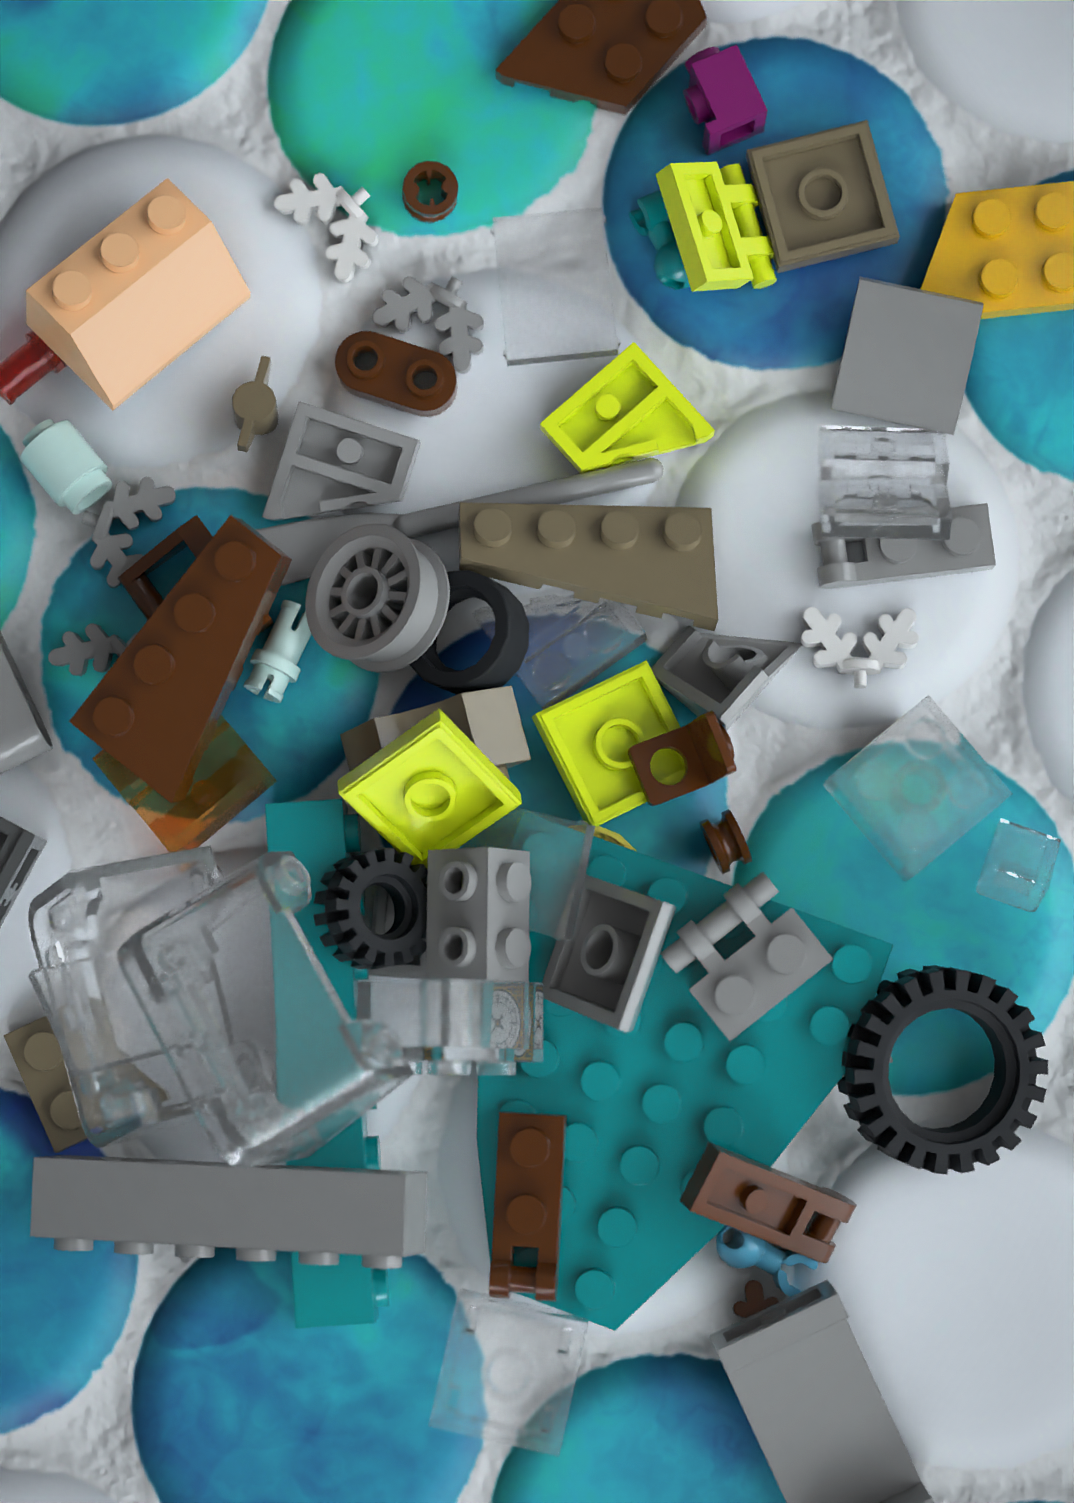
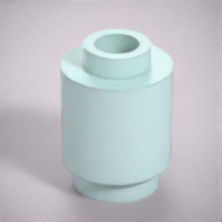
(65, 465)

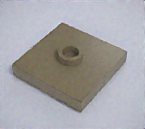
(822, 196)

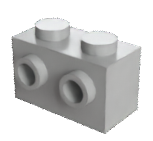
(478, 914)

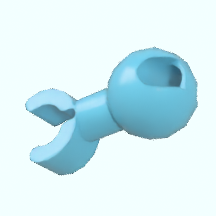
(749, 1250)

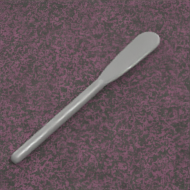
(309, 538)

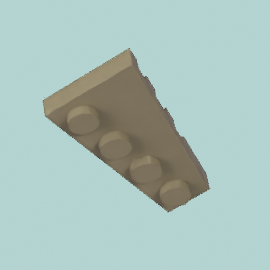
(614, 553)

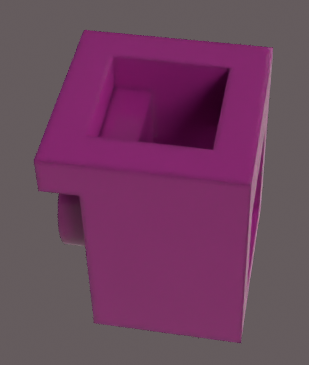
(724, 98)

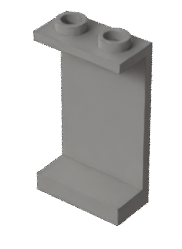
(817, 1404)

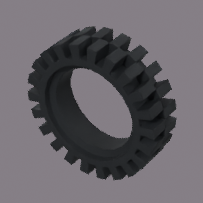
(1010, 1091)

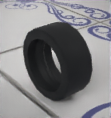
(505, 650)

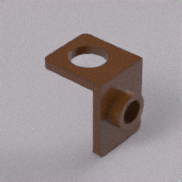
(705, 752)

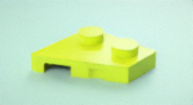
(624, 416)

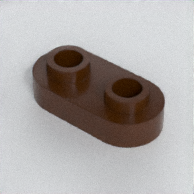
(394, 373)

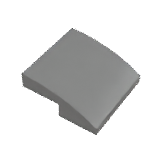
(907, 355)

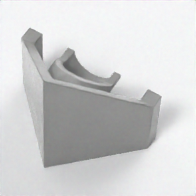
(720, 671)

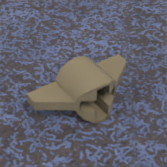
(255, 407)

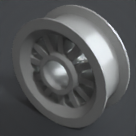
(377, 598)

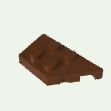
(603, 49)

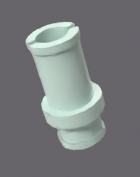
(279, 654)

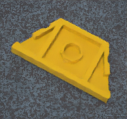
(1008, 250)

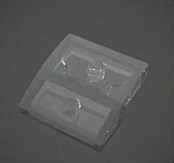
(883, 483)

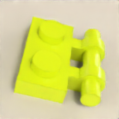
(716, 226)

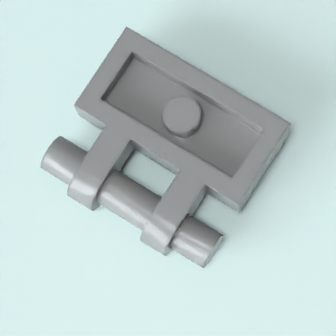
(760, 971)

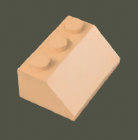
(137, 294)

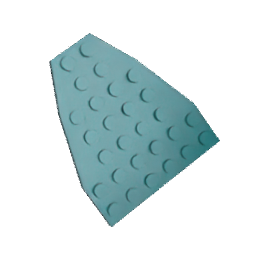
(657, 1095)

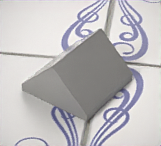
(610, 956)

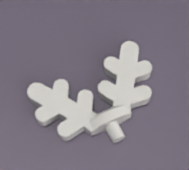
(326, 201)
(838, 652)

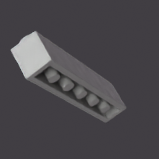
(231, 1207)

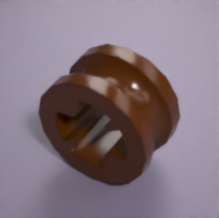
(449, 191)
(725, 841)

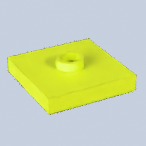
(592, 738)
(429, 789)

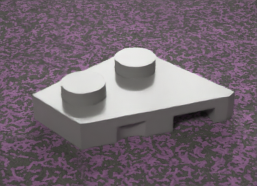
(338, 465)

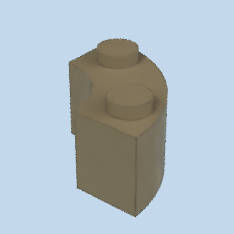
(484, 716)

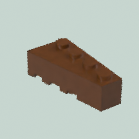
(177, 673)

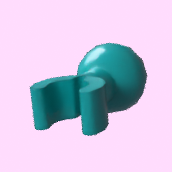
(654, 222)

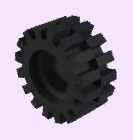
(344, 914)

